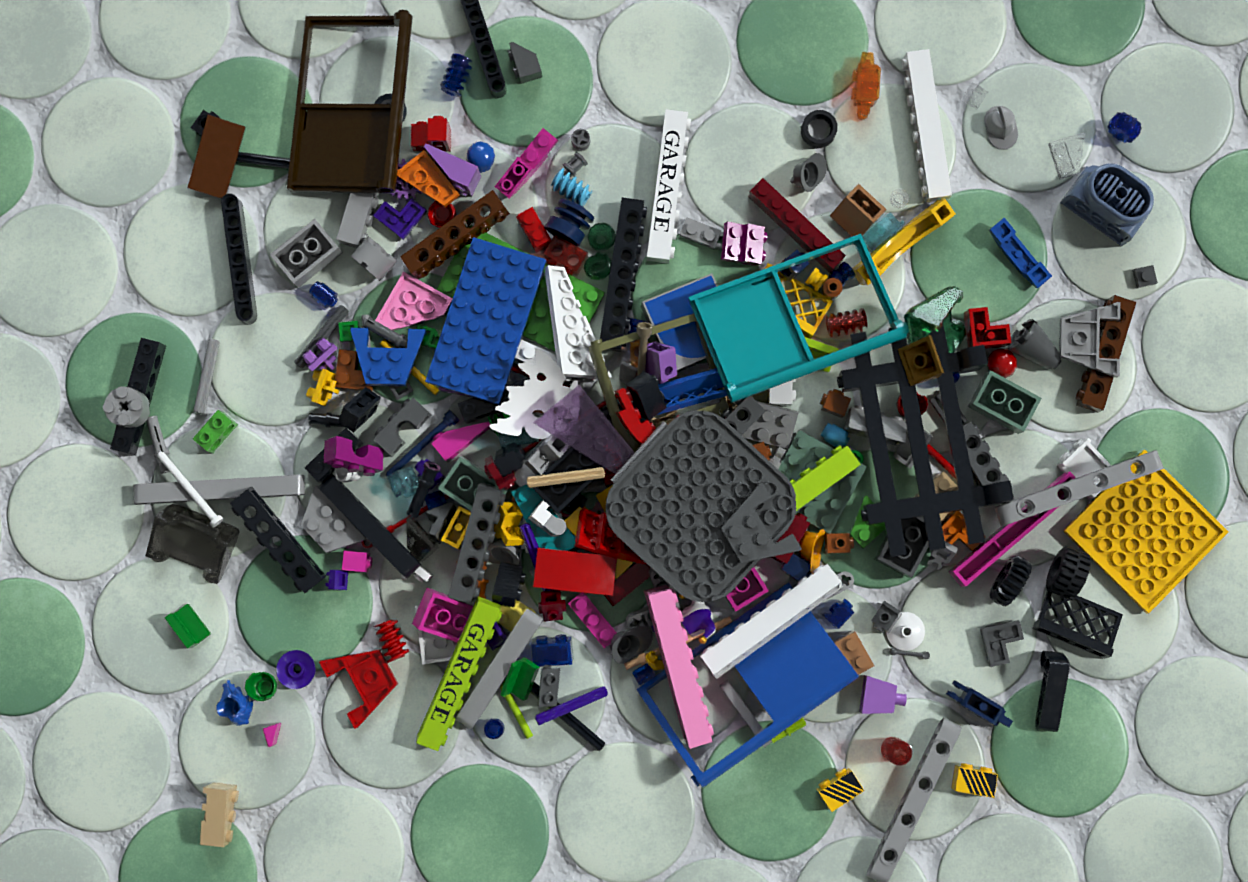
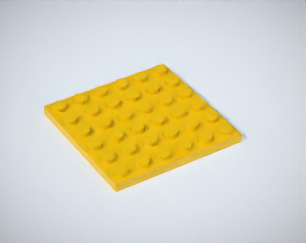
(1146, 535)

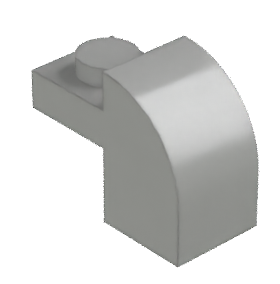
(545, 454)

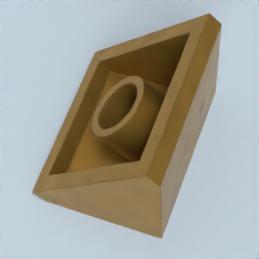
(921, 361)

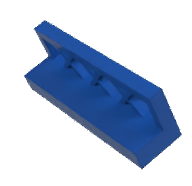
(690, 388)

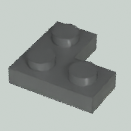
(995, 641)

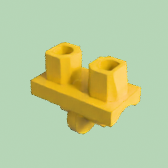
(324, 388)

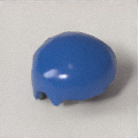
(481, 155)

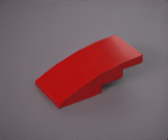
(597, 537)
(575, 571)

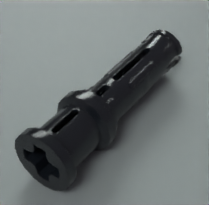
(425, 482)

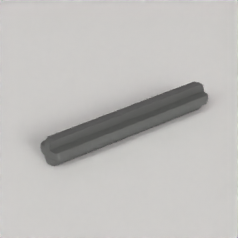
(324, 332)

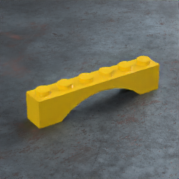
(915, 230)

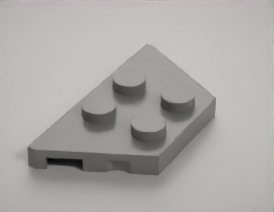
(328, 524)

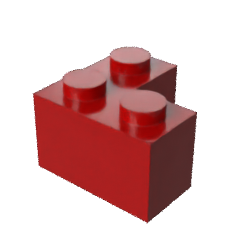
(435, 133)
(981, 333)

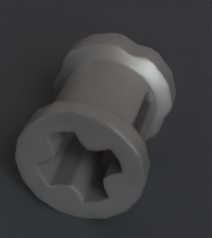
(575, 164)

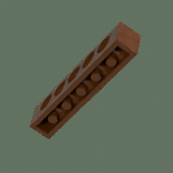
(458, 225)
(1114, 347)

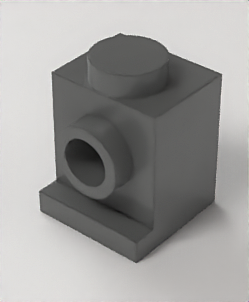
(893, 613)

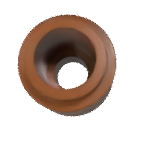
(829, 293)

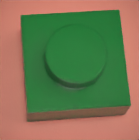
(344, 330)

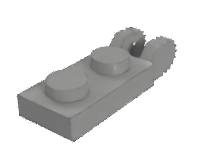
(701, 234)

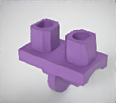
(326, 350)

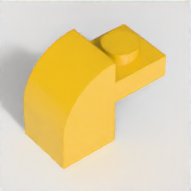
(508, 524)

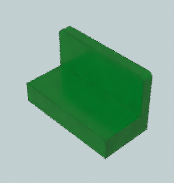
(188, 626)
(520, 679)

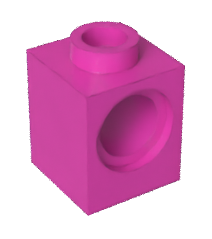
(356, 561)

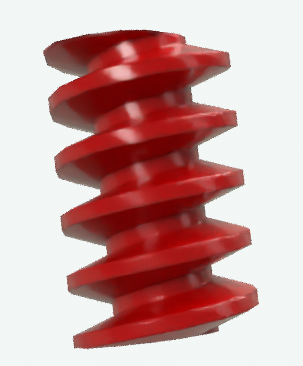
(391, 640)

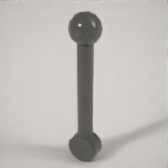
(925, 655)

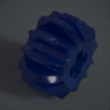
(1124, 127)

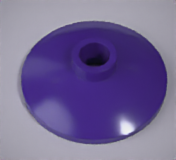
(287, 674)

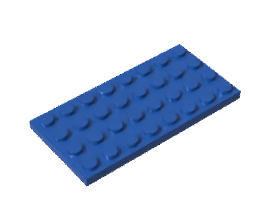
(486, 321)

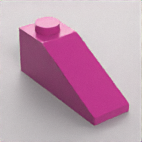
(455, 441)

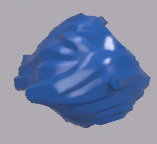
(234, 705)

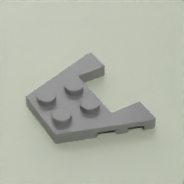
(1081, 339)

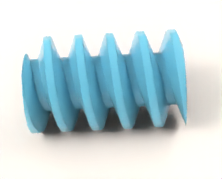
(571, 188)

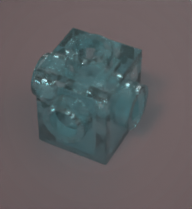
(403, 482)

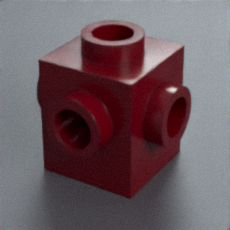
(551, 605)

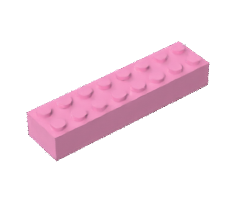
(678, 666)

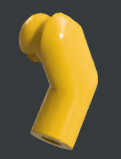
(653, 661)

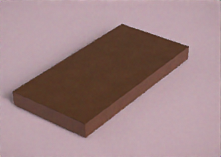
(216, 156)

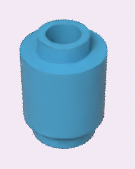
(835, 435)

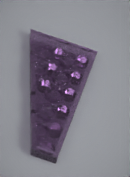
(587, 430)

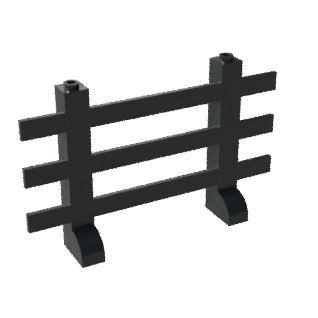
(928, 503)

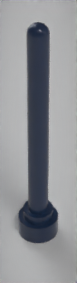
(448, 420)

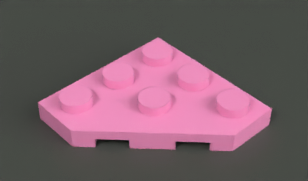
(412, 304)

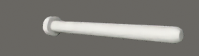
(215, 520)

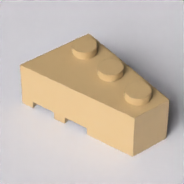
(218, 814)

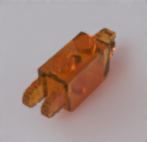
(866, 85)

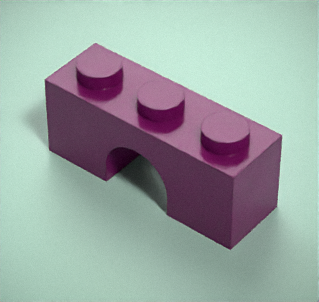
(340, 454)

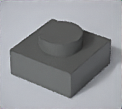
(1145, 276)

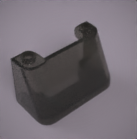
(192, 540)

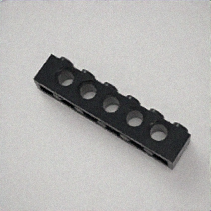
(143, 379)
(277, 529)

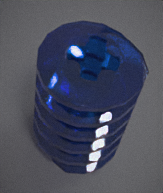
(455, 74)

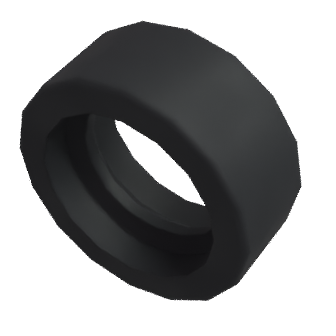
(824, 115)

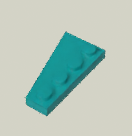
(527, 501)

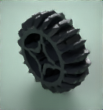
(1010, 581)

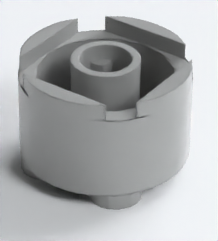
(374, 258)
(116, 404)

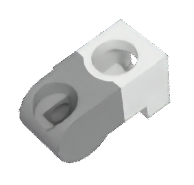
(546, 521)

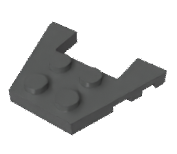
(748, 534)

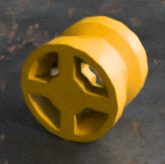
(816, 279)

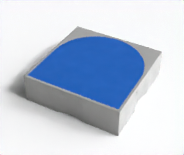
(675, 305)

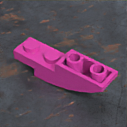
(526, 164)

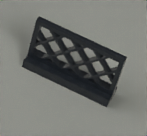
(1077, 638)

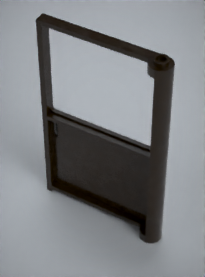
(349, 144)

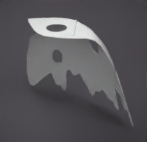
(532, 397)

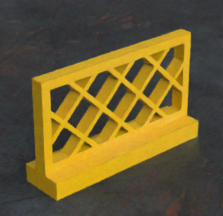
(807, 329)

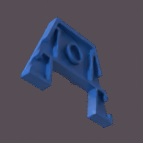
(387, 365)

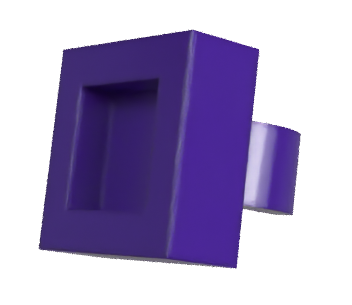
(337, 579)

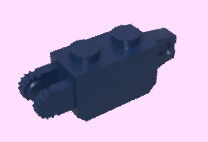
(980, 705)

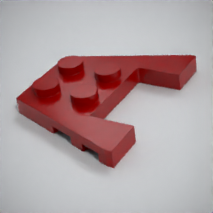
(370, 676)

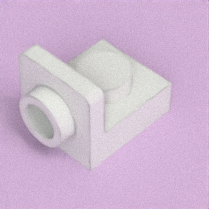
(421, 574)

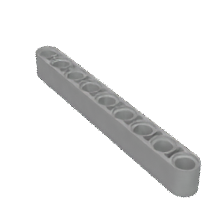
(219, 489)

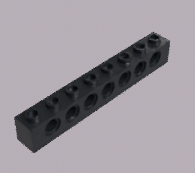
(628, 208)

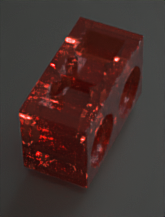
(568, 251)

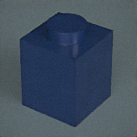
(796, 568)

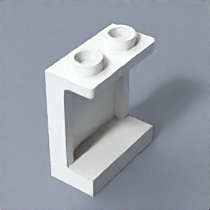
(1082, 461)

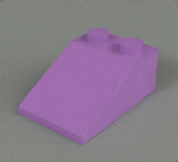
(459, 172)

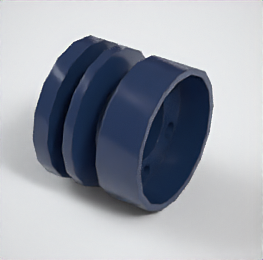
(570, 220)

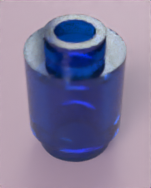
(323, 294)

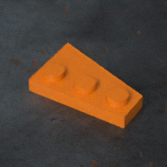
(428, 178)

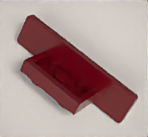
(492, 472)

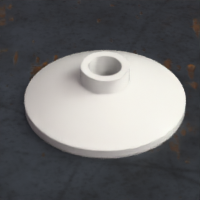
(907, 642)

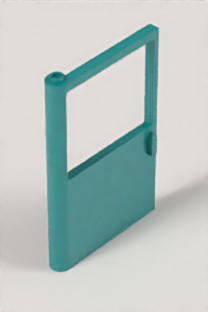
(758, 335)

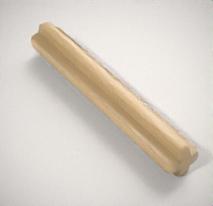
(565, 477)

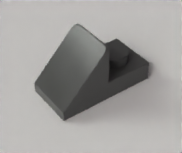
(441, 517)

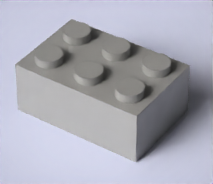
(306, 253)

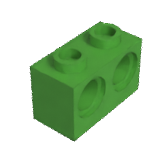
(215, 431)

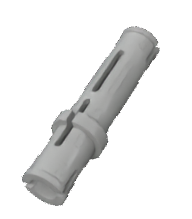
(157, 440)

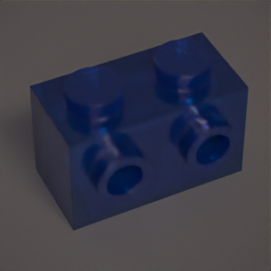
(552, 651)

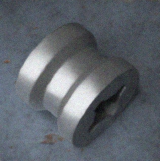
(580, 135)

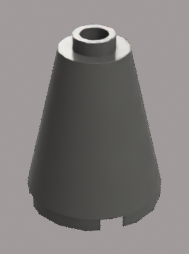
(1034, 345)

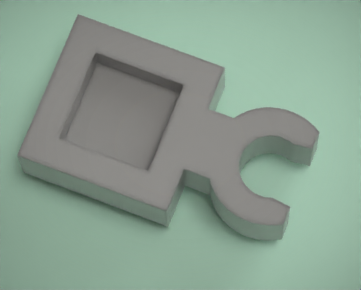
(942, 555)

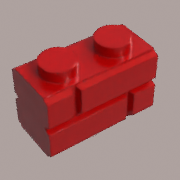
(533, 229)

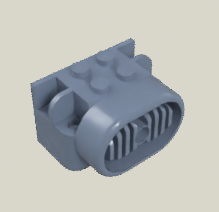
(1096, 201)

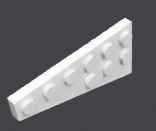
(569, 326)

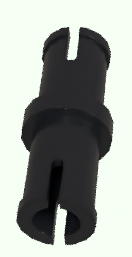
(324, 419)

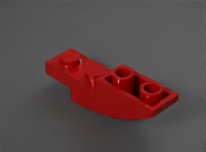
(630, 418)

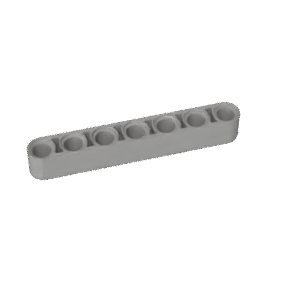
(499, 669)

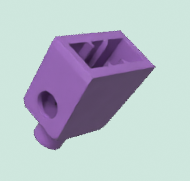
(661, 361)
(879, 696)

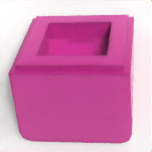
(271, 734)

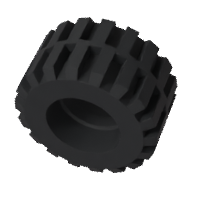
(1068, 573)

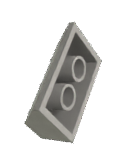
(894, 427)

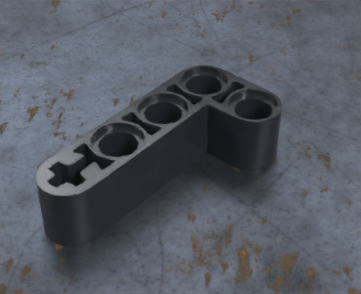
(1052, 691)

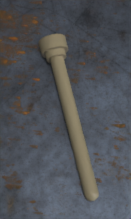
(644, 331)

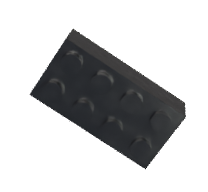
(561, 495)

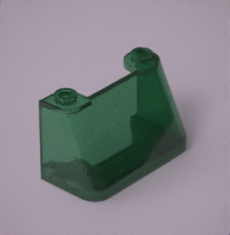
(931, 313)

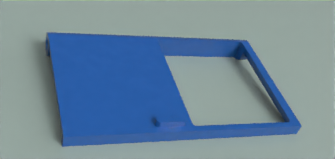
(785, 674)

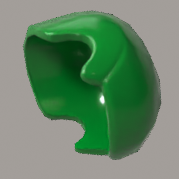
(261, 686)

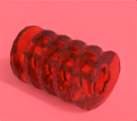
(846, 322)
(901, 757)

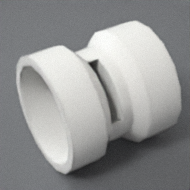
(343, 474)

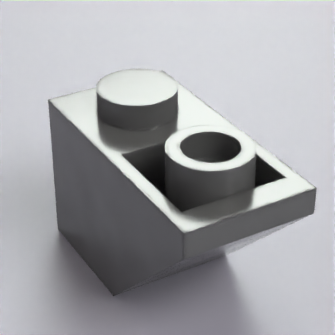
(526, 63)

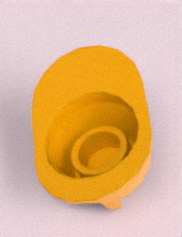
(811, 547)

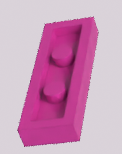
(592, 619)

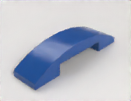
(1018, 254)

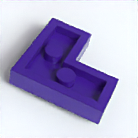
(400, 222)

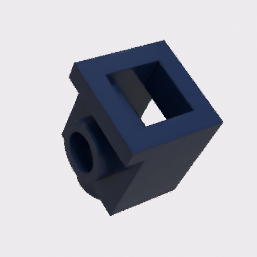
(797, 269)

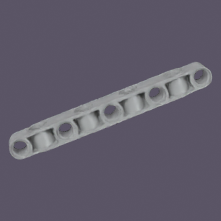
(1079, 488)
(914, 801)

